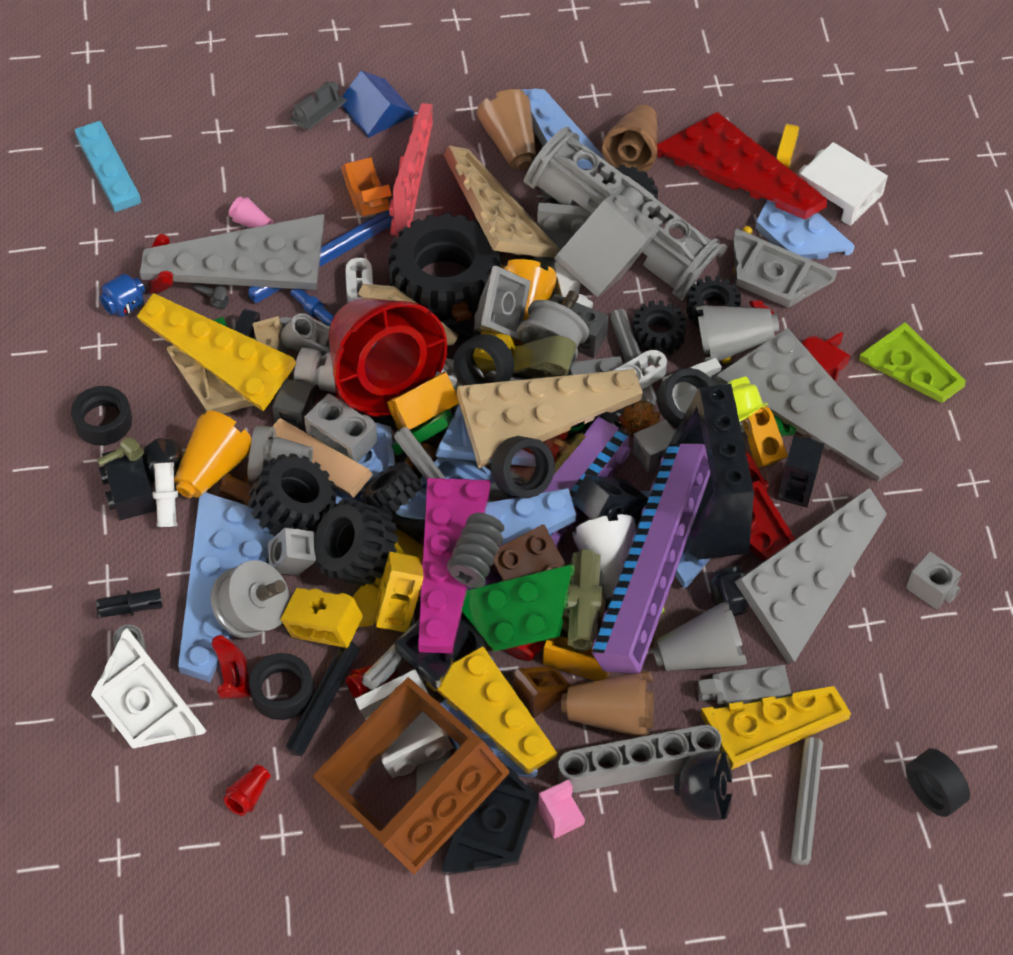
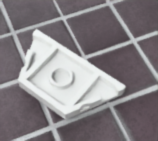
(142, 698)

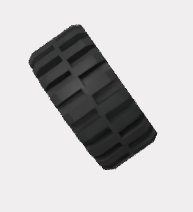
(442, 240)

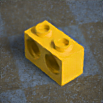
(398, 592)

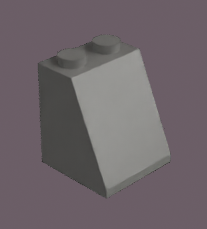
(607, 244)

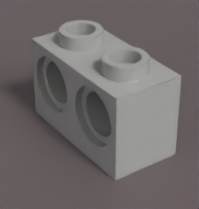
(340, 431)

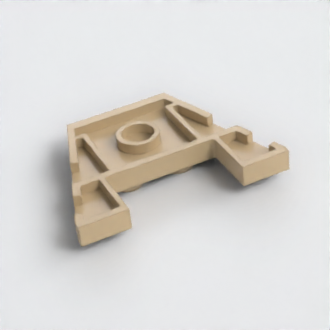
(211, 391)

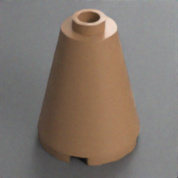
(510, 126)
(633, 140)
(613, 704)

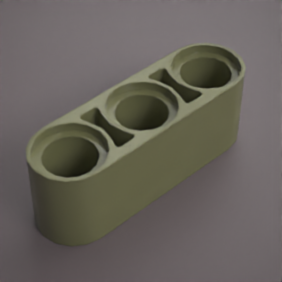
(544, 358)

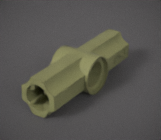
(584, 600)

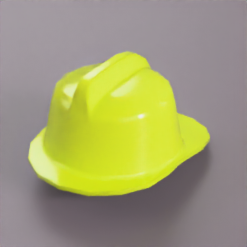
(746, 397)

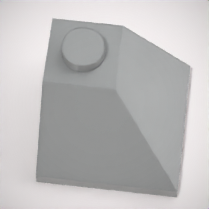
(502, 303)

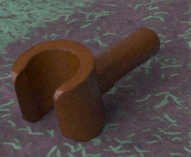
(460, 312)

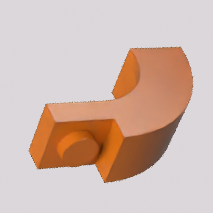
(365, 188)

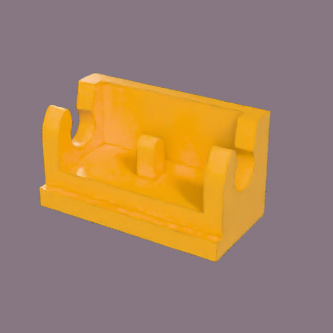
(423, 402)
(573, 661)

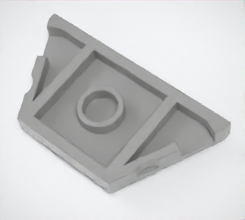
(776, 271)

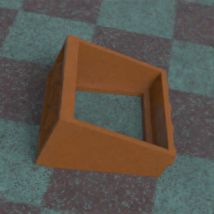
(441, 803)

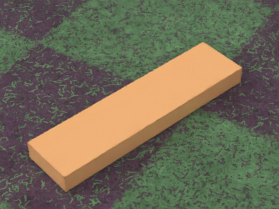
(343, 471)

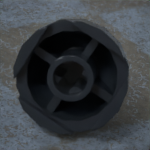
(704, 785)

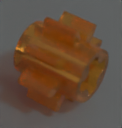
(640, 417)

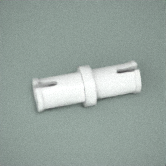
(165, 494)

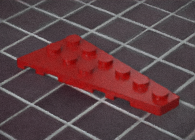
(737, 161)

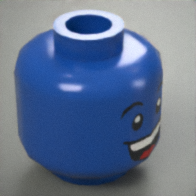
(122, 295)

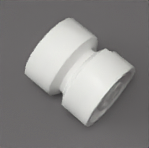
(315, 369)

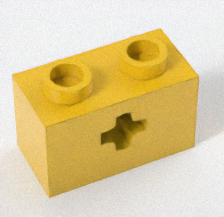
(322, 617)

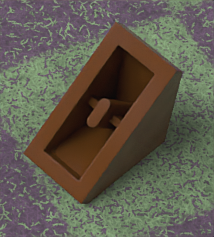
(539, 688)

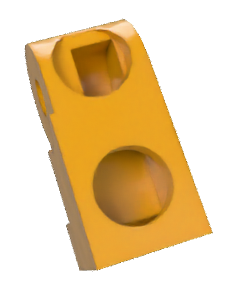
(764, 437)

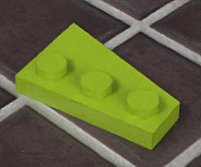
(914, 363)

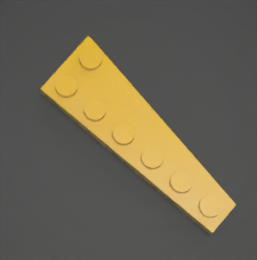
(232, 357)

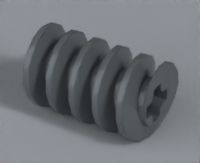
(476, 549)

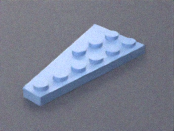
(222, 541)

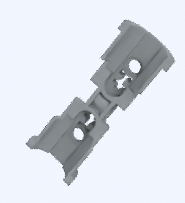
(671, 259)

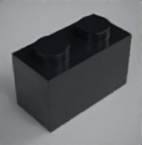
(129, 487)

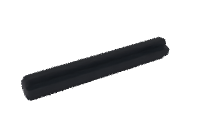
(322, 699)

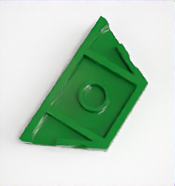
(520, 608)

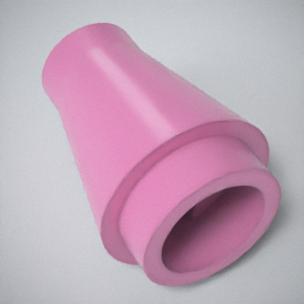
(248, 214)

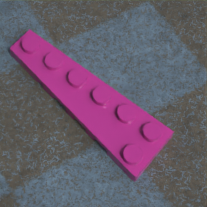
(442, 597)

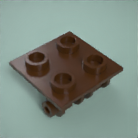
(527, 555)

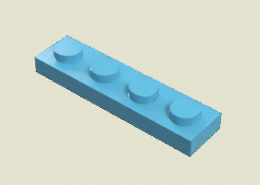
(107, 166)

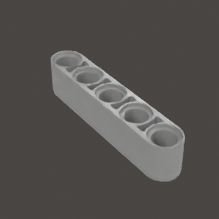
(628, 770)

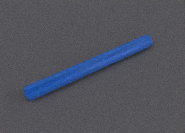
(336, 248)

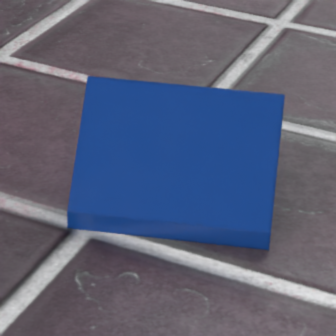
(374, 104)

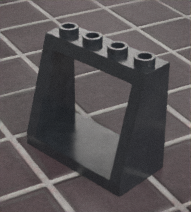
(726, 506)

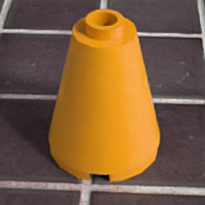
(541, 283)
(210, 453)

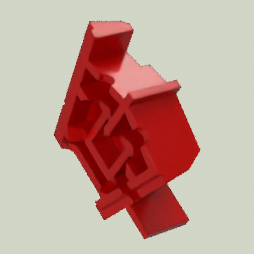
(827, 353)

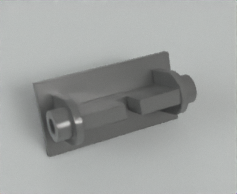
(312, 111)

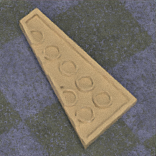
(497, 212)
(540, 406)

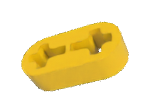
(788, 144)

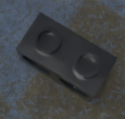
(800, 471)
(609, 497)

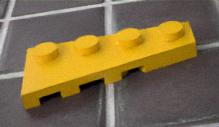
(490, 703)
(773, 723)

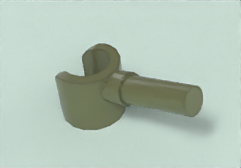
(128, 447)

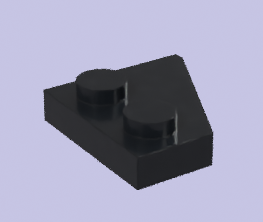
(430, 666)

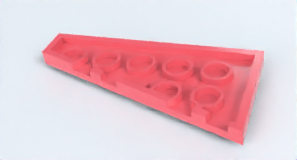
(410, 171)

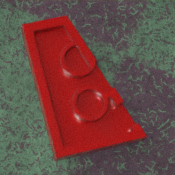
(768, 527)

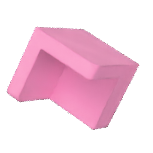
(559, 809)

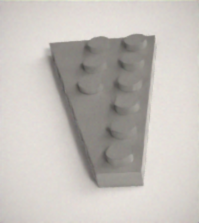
(261, 256)
(813, 403)
(804, 577)

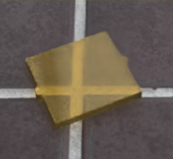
(568, 449)

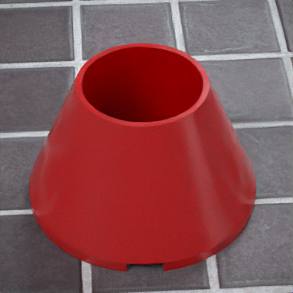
(406, 356)

